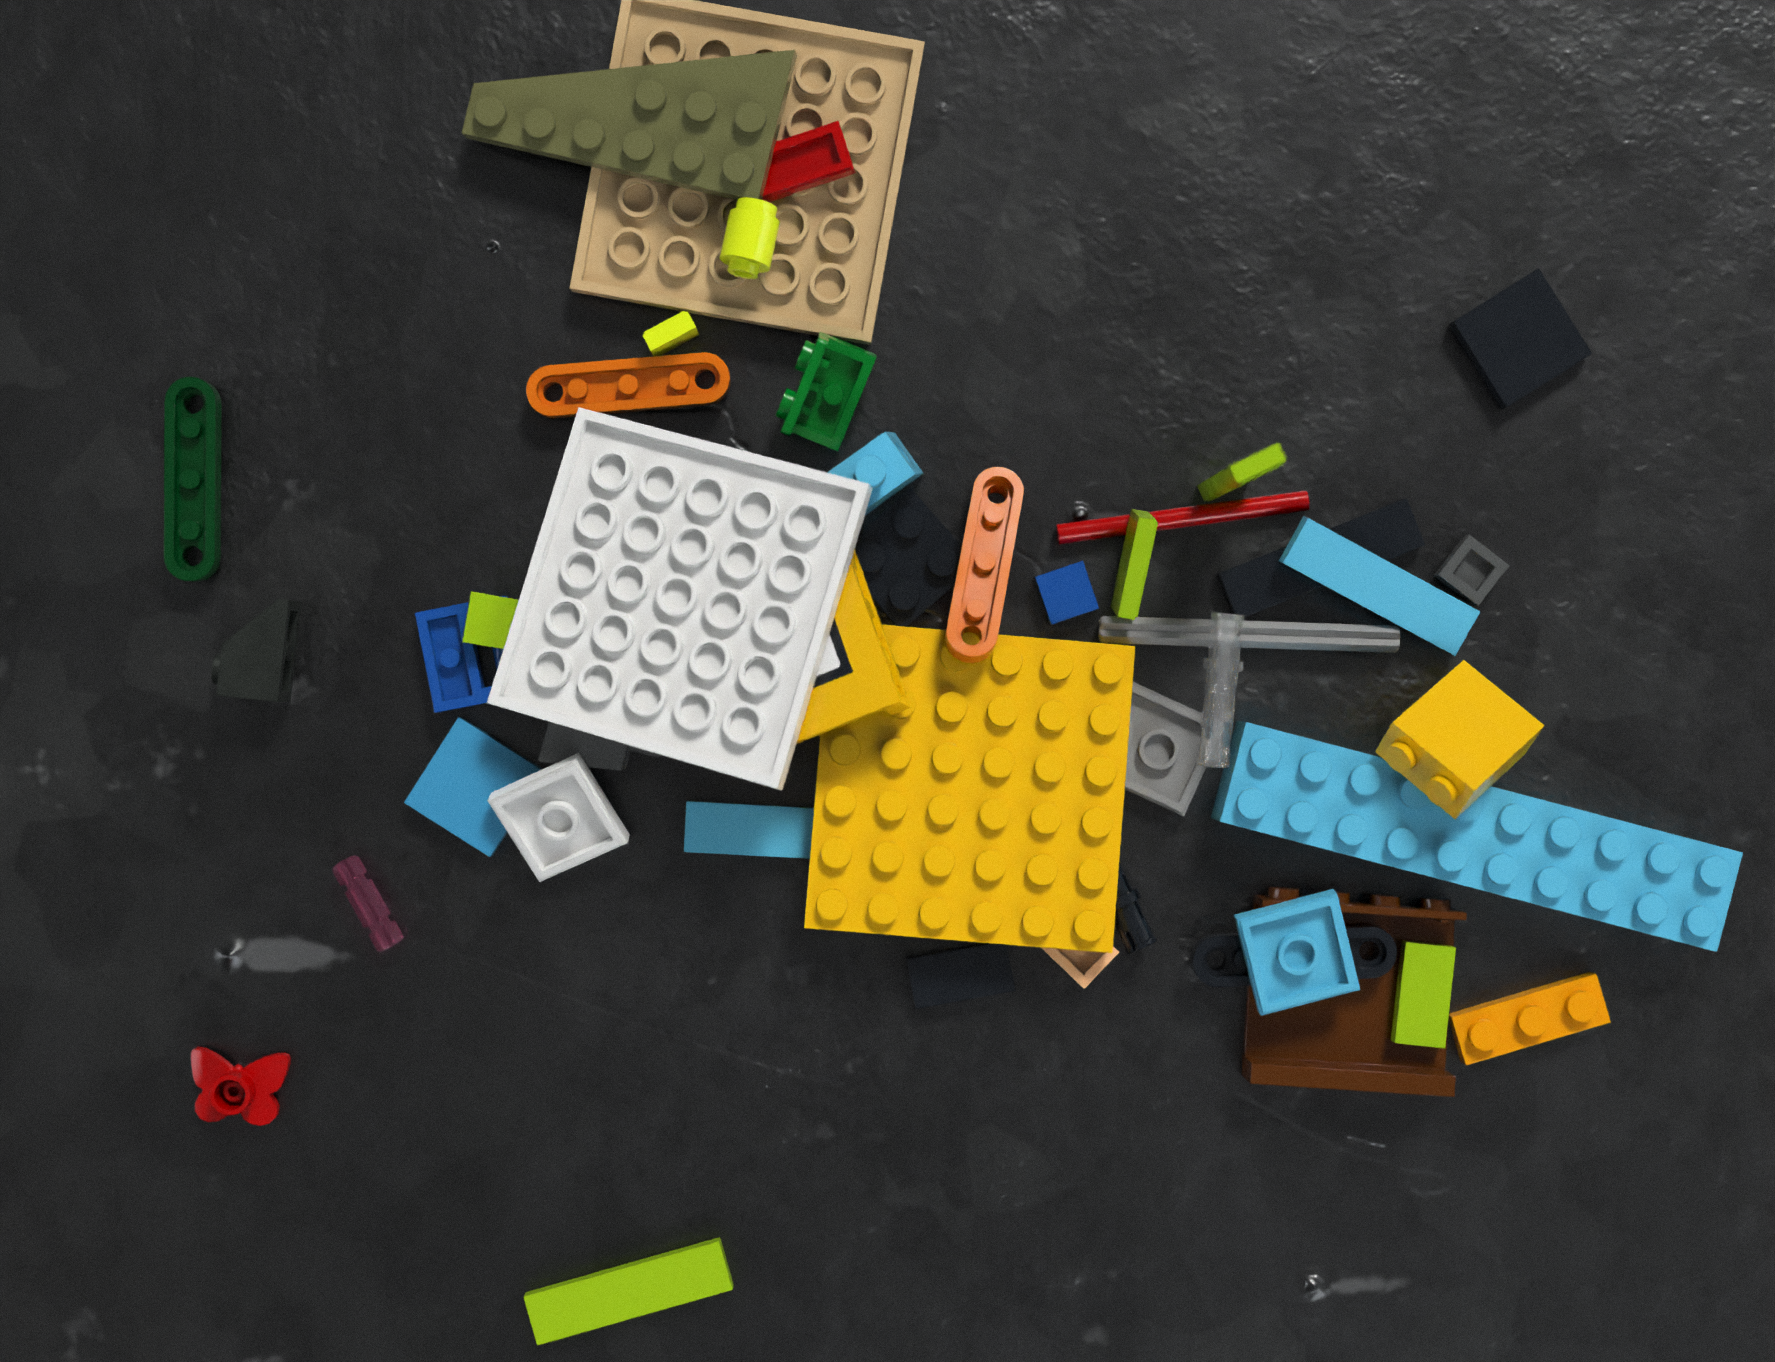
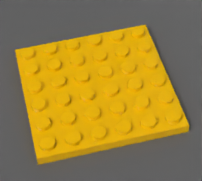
(983, 801)

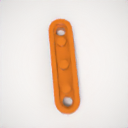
(629, 384)
(984, 564)

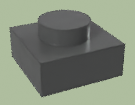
(1471, 570)

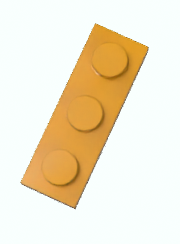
(1528, 1018)

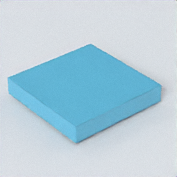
(1297, 952)

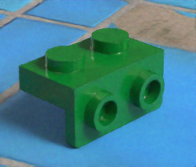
(827, 390)

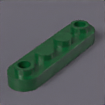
(192, 479)

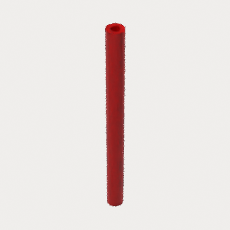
(1187, 516)

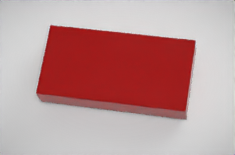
(808, 161)

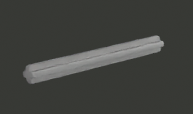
(1254, 634)

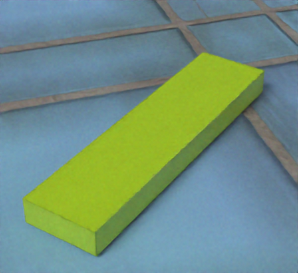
(1242, 472)
(628, 1291)

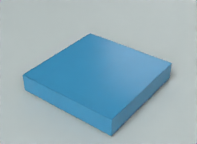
(460, 780)

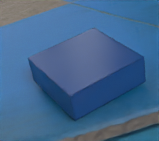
(1066, 592)

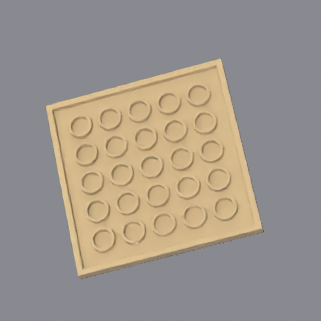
(833, 240)

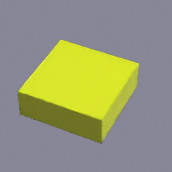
(670, 333)

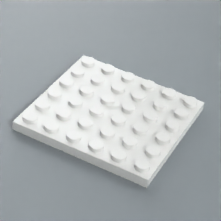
(681, 596)

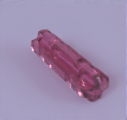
(367, 903)

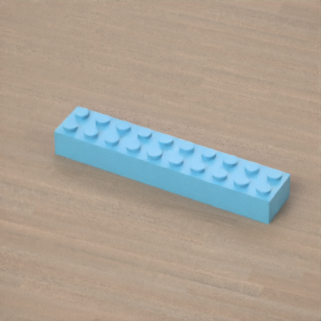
(1496, 845)

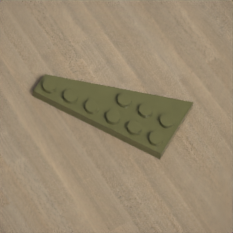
(670, 123)

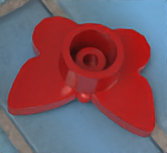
(238, 1088)

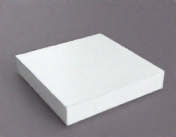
(559, 817)

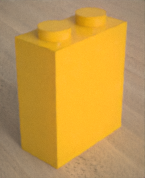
(1459, 739)

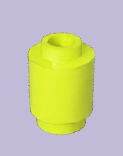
(750, 238)

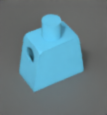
(883, 465)

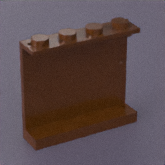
(1348, 1037)

